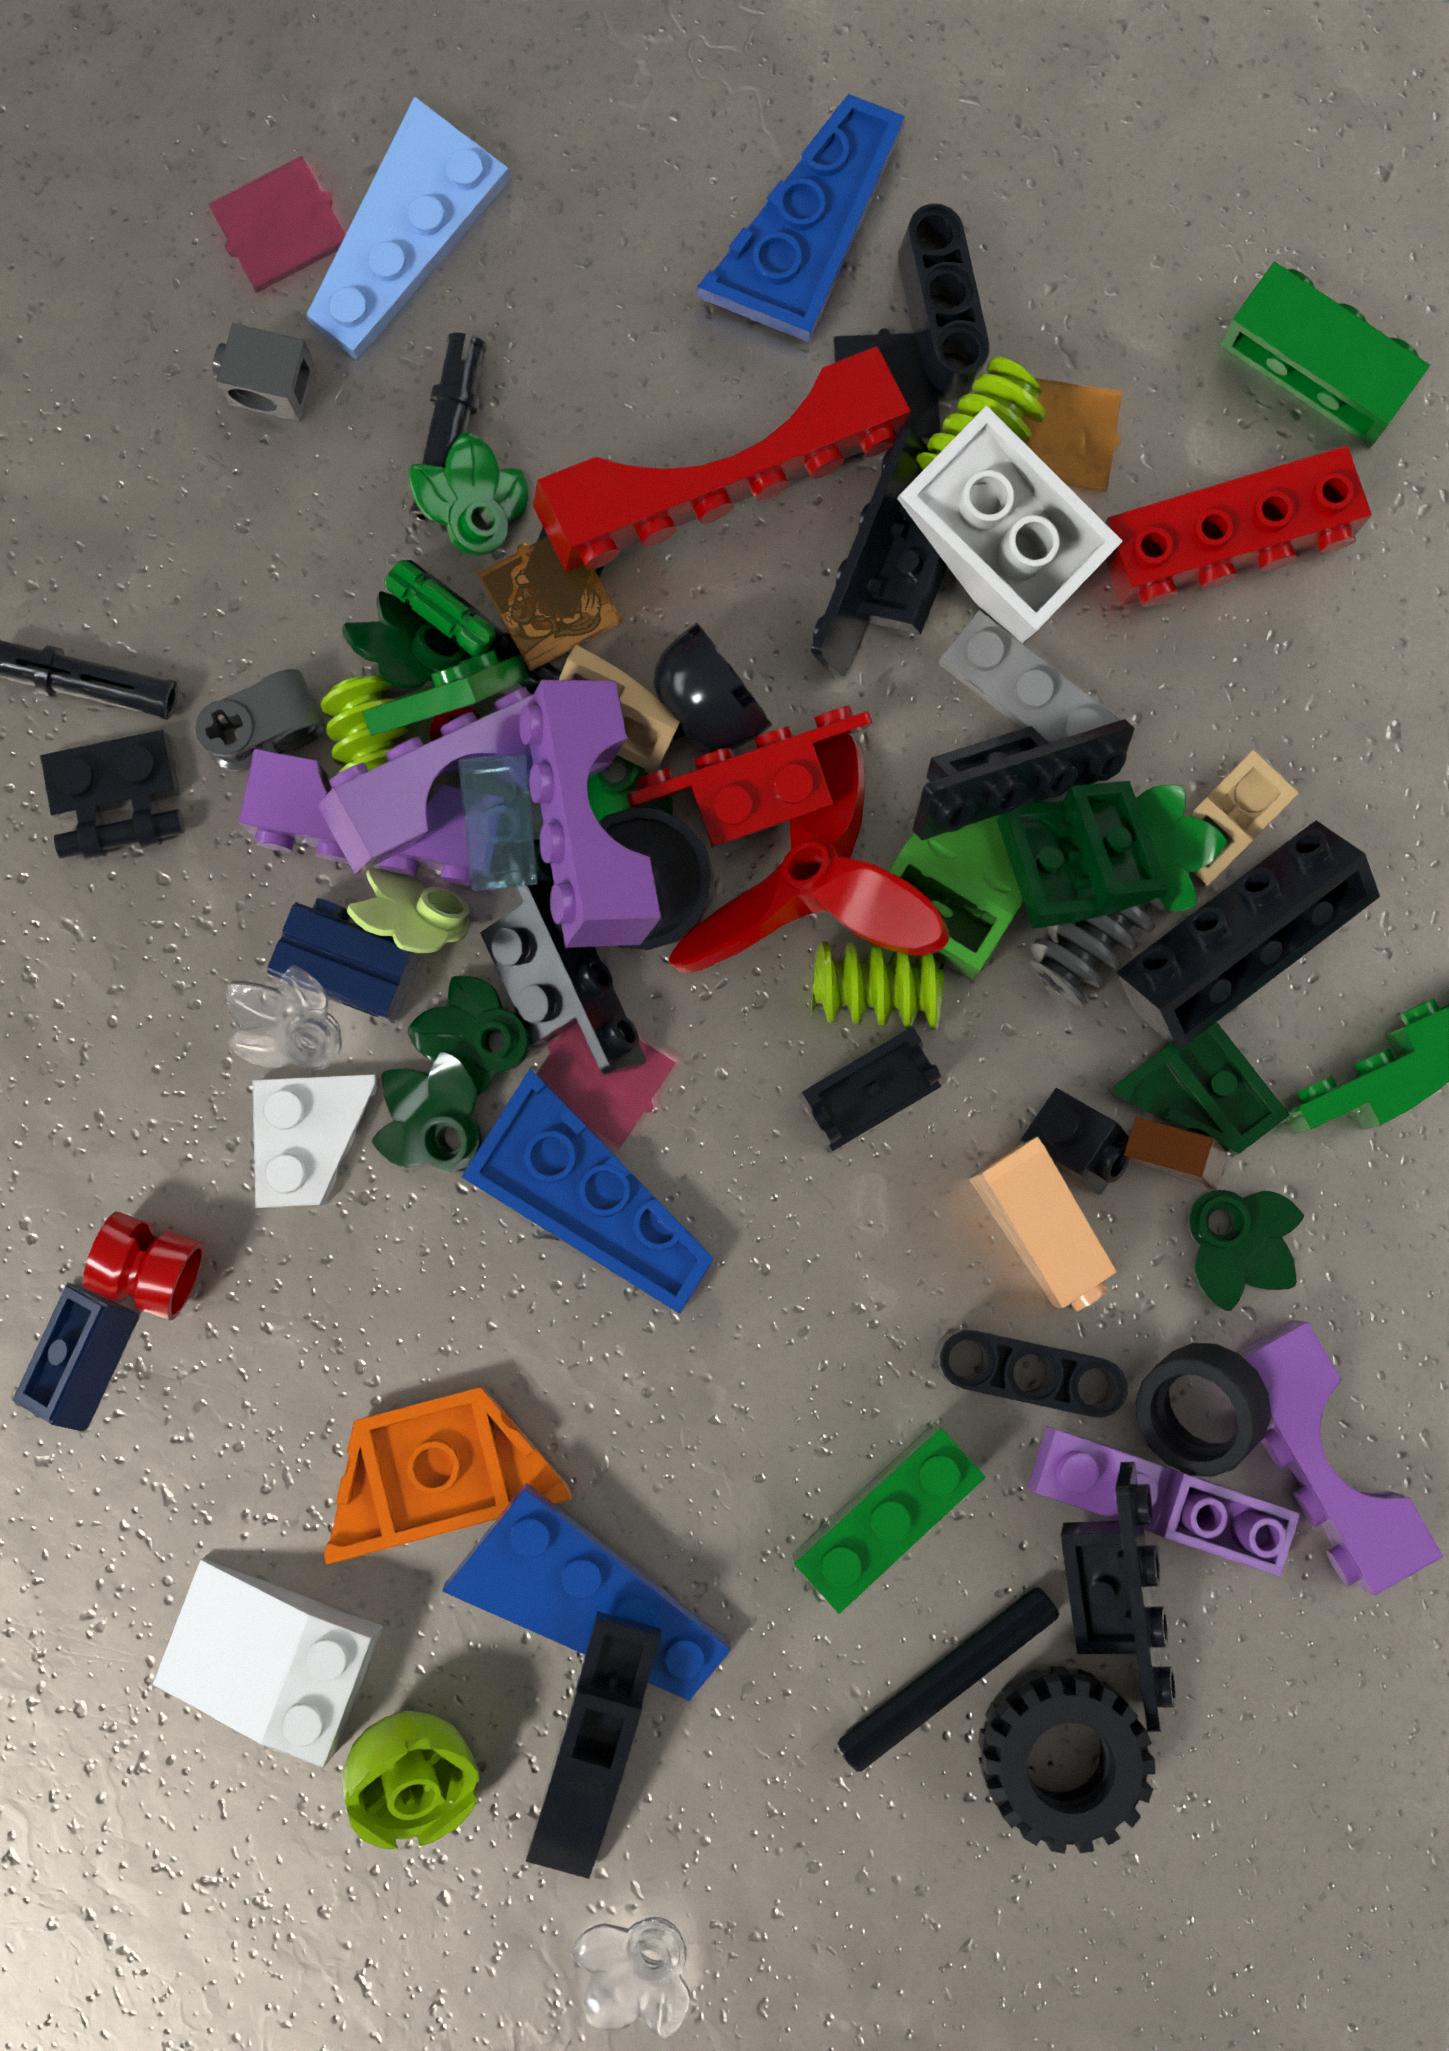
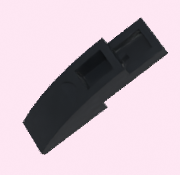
(594, 1745)

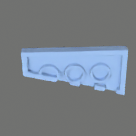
(408, 222)

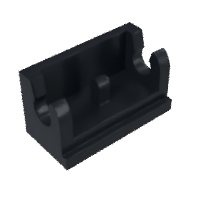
(871, 1089)

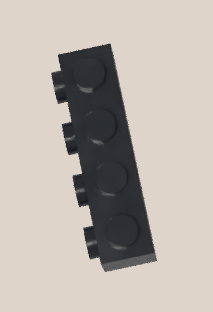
(1248, 934)

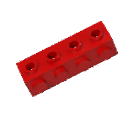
(1236, 527)

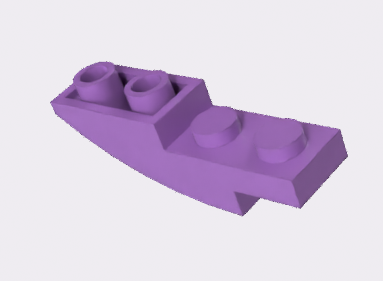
(1182, 1504)

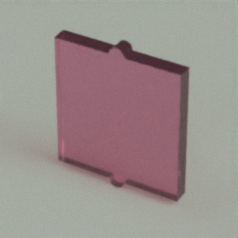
(278, 224)
(608, 1102)

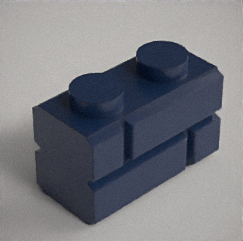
(345, 959)

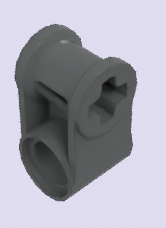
(269, 716)

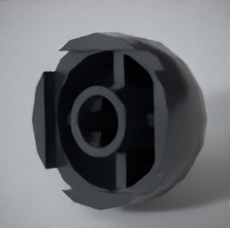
(706, 694)

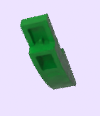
(1384, 1083)

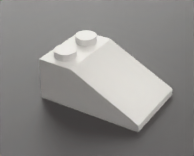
(1007, 525)
(268, 1661)

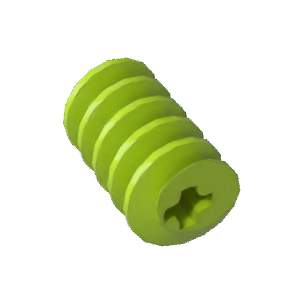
(1006, 390)
(348, 726)
(877, 985)

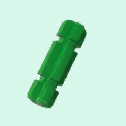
(440, 608)

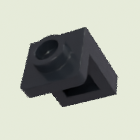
(1081, 1140)

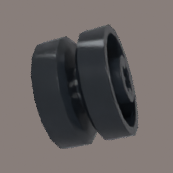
(679, 869)

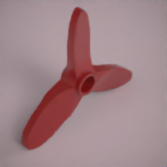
(820, 879)

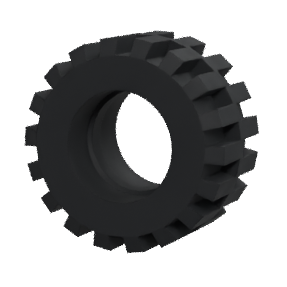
(1098, 1804)

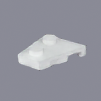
(304, 1134)

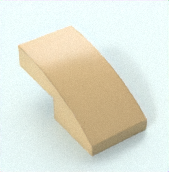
(645, 718)
(1243, 808)

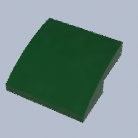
(1082, 855)

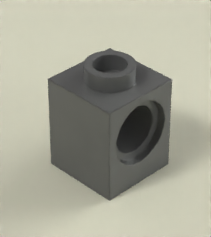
(264, 371)

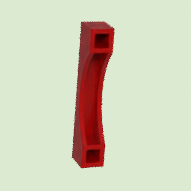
(609, 505)

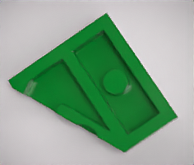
(452, 689)

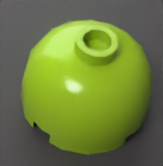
(409, 1780)

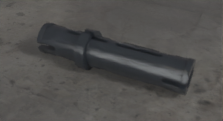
(453, 402)
(149, 694)

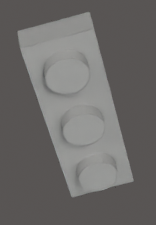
(1020, 682)

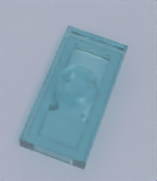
(497, 821)

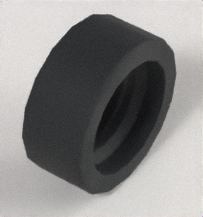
(1175, 1443)

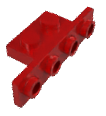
(757, 787)

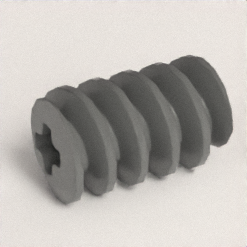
(1083, 944)

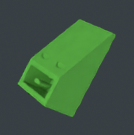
(969, 884)

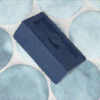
(75, 1358)

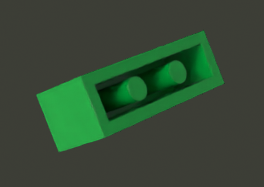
(1324, 353)
(887, 1517)

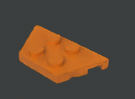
(433, 1473)

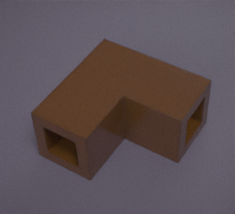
(1176, 1151)

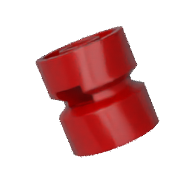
(137, 1263)

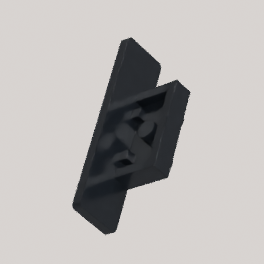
(889, 570)
(1015, 772)
(558, 984)
(1111, 1591)

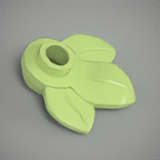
(411, 913)

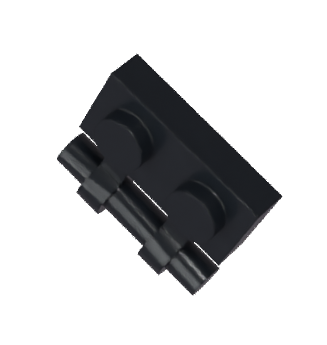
(108, 777)

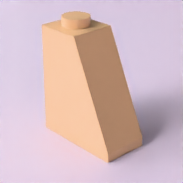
(1045, 1225)

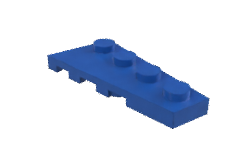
(799, 241)
(575, 1188)
(556, 1575)

